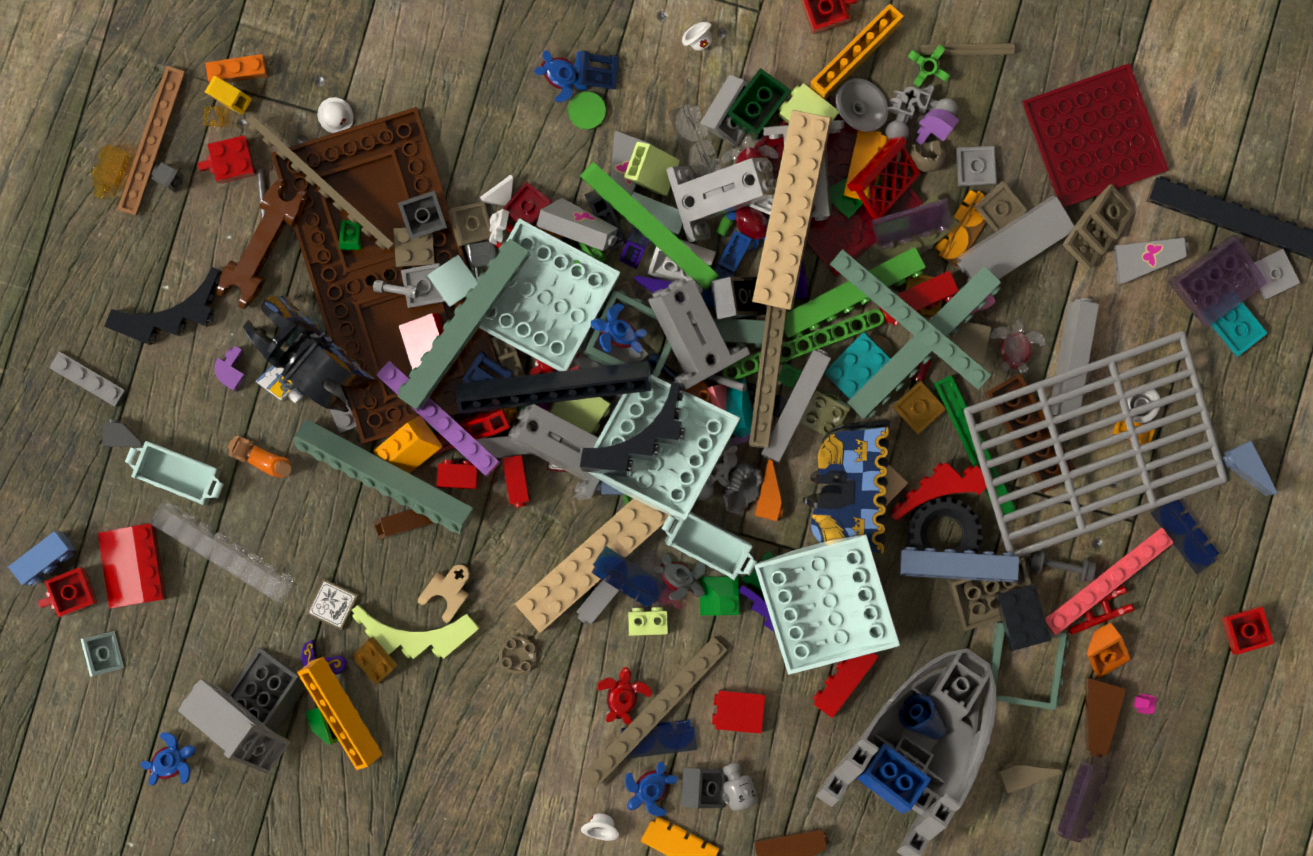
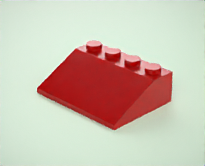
(132, 565)

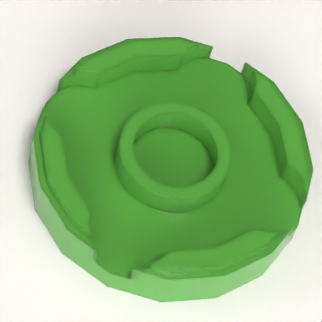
(587, 110)

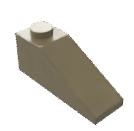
(1020, 776)

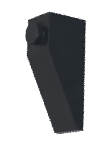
(604, 211)

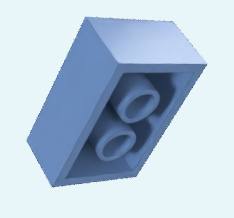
(42, 559)

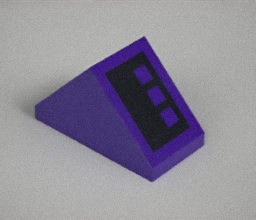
(634, 249)

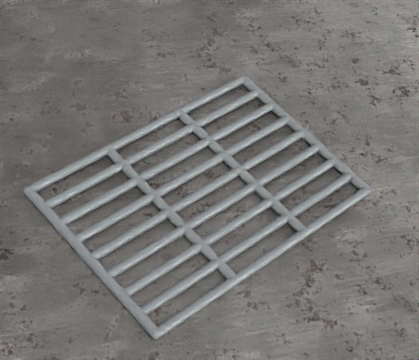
(1062, 457)

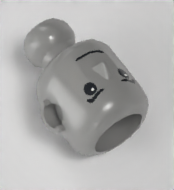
(739, 789)

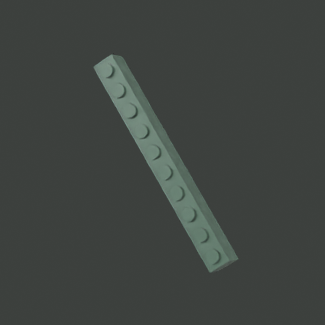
(911, 319)
(463, 325)
(914, 352)
(383, 476)

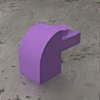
(938, 122)
(225, 369)

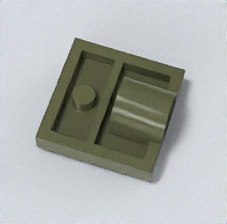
(824, 411)

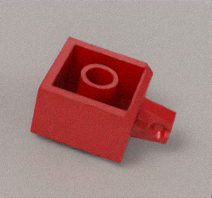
(826, 13)
(229, 160)
(69, 592)

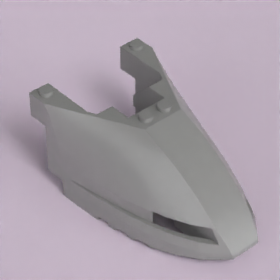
(948, 761)

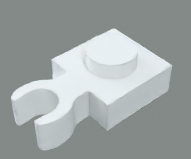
(497, 224)

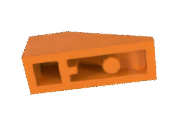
(769, 499)

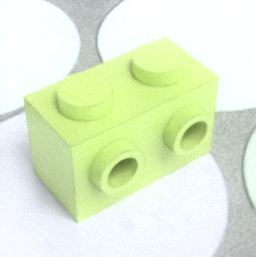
(648, 622)

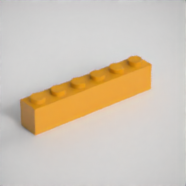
(856, 52)
(340, 713)

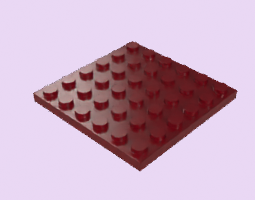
(1094, 135)

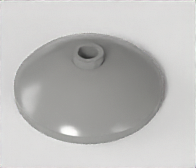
(861, 105)

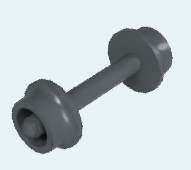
(1086, 570)

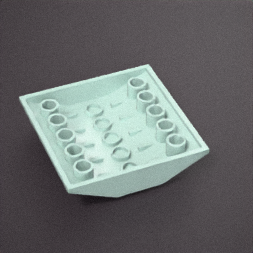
(550, 299)
(678, 471)
(827, 603)

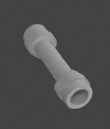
(409, 291)

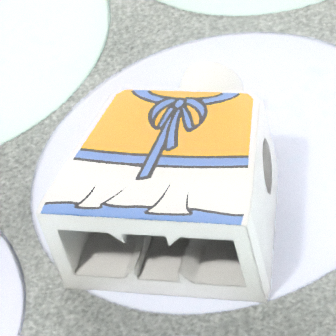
(272, 382)

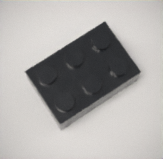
(734, 298)
(1022, 617)

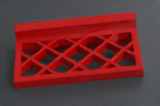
(878, 166)

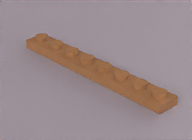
(151, 140)

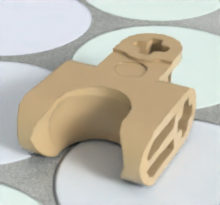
(449, 588)

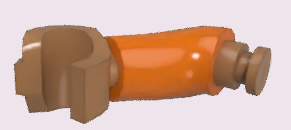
(261, 459)

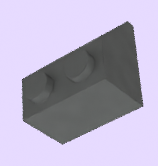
(422, 215)
(703, 787)

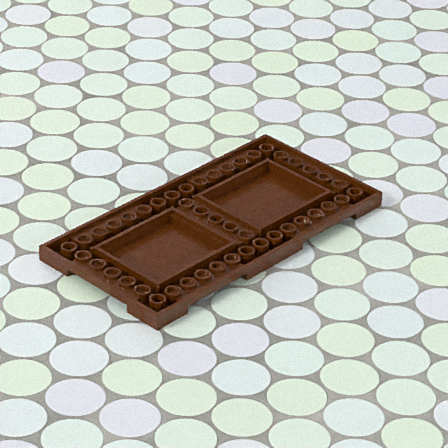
(374, 171)

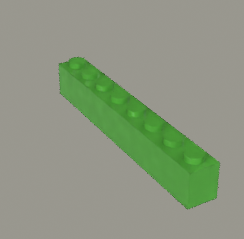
(847, 295)

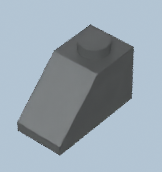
(167, 176)
(119, 435)

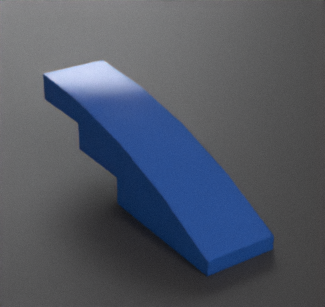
(729, 261)

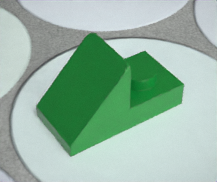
(350, 236)

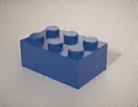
(894, 779)

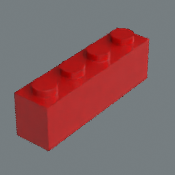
(927, 294)
(842, 683)

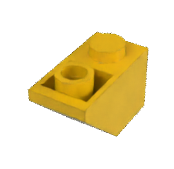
(228, 95)

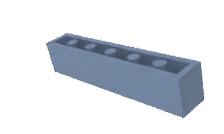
(959, 565)

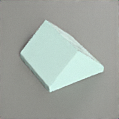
(102, 653)

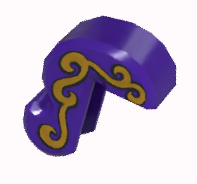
(337, 664)

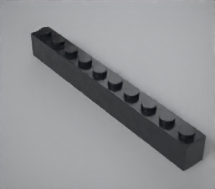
(1231, 216)
(553, 387)

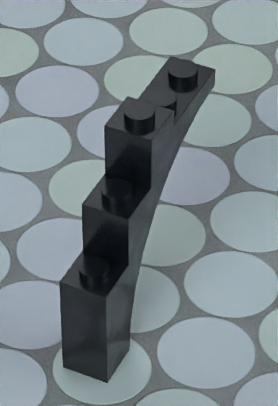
(194, 308)
(643, 446)

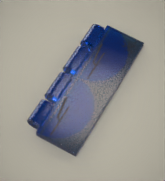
(1186, 541)
(625, 572)
(666, 740)

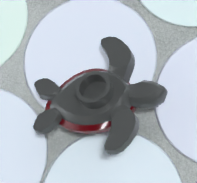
(680, 577)

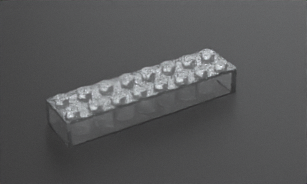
(223, 553)

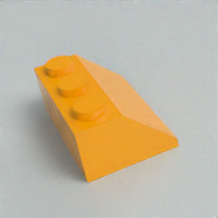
(409, 445)

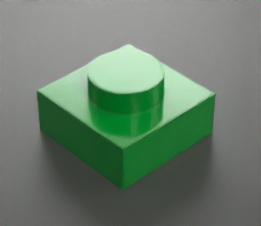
(788, 375)

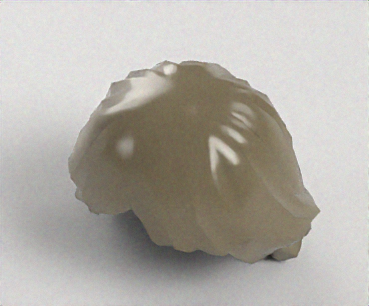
(928, 156)

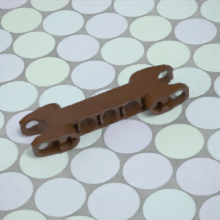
(277, 215)

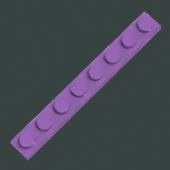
(444, 424)

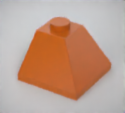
(1107, 650)

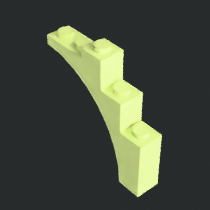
(414, 643)

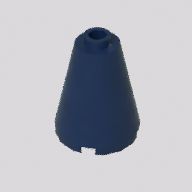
(922, 717)

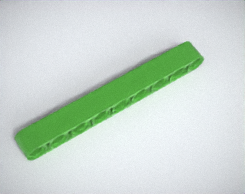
(649, 226)
(810, 338)

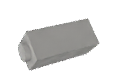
(596, 602)

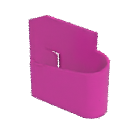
(1145, 703)

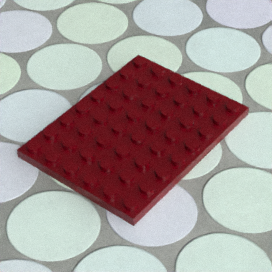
(838, 232)

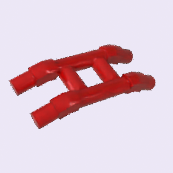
(1109, 613)

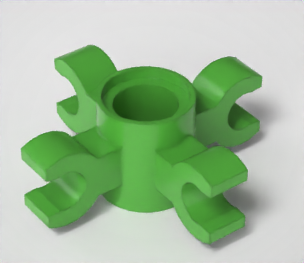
(934, 58)

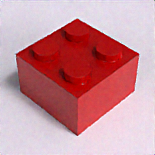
(457, 475)
(1247, 630)

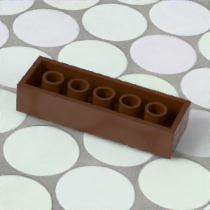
(1014, 383)

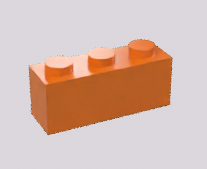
(238, 68)

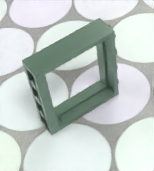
(608, 360)
(1057, 678)

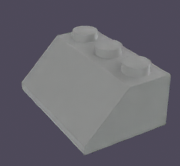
(716, 118)

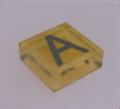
(213, 116)

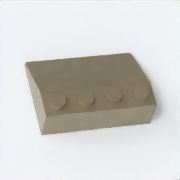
(976, 598)

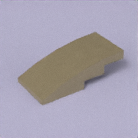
(1098, 227)
(971, 338)

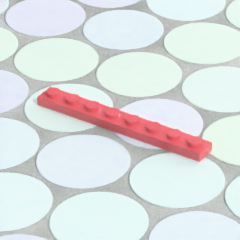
(1108, 581)

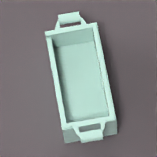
(175, 473)
(709, 544)

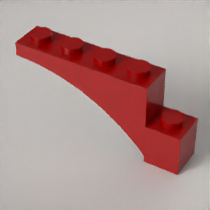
(478, 427)
(942, 482)

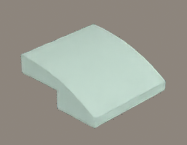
(453, 280)

